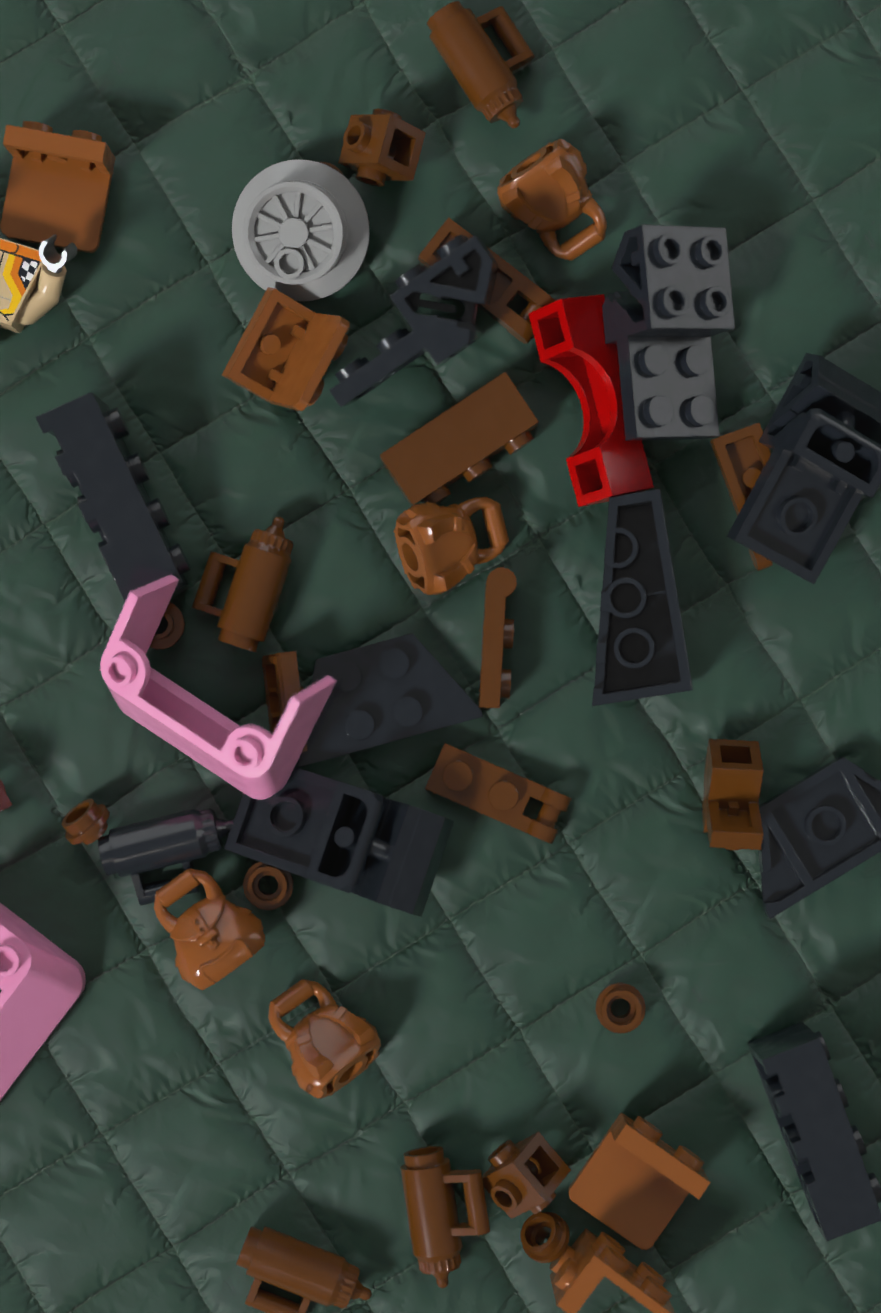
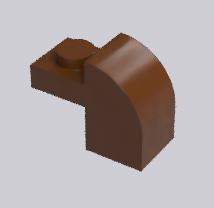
(732, 794)

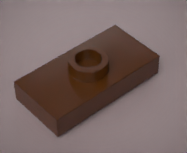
(281, 684)

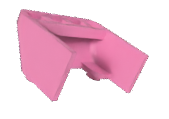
(238, 754)
(36, 994)

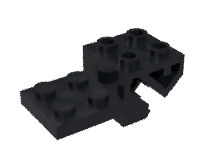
(463, 273)
(666, 326)
(819, 468)
(344, 839)

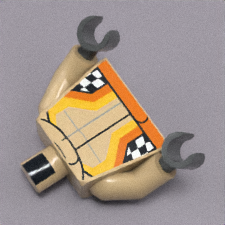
(30, 281)

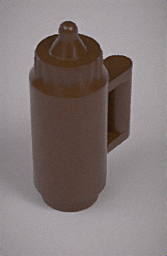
(476, 60)
(253, 588)
(434, 1212)
(297, 1269)

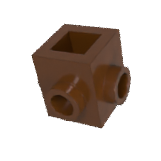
(381, 147)
(524, 1175)

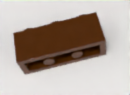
(461, 442)

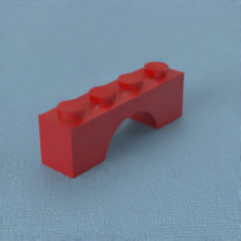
(573, 342)

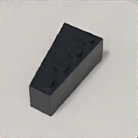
(114, 493)
(640, 613)
(817, 1129)

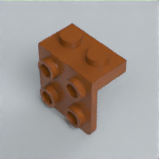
(56, 186)
(286, 351)
(637, 1181)
(592, 1258)

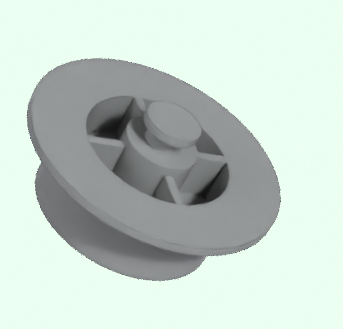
(300, 229)

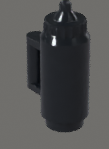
(160, 844)

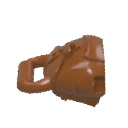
(550, 193)
(441, 543)
(211, 934)
(325, 1045)

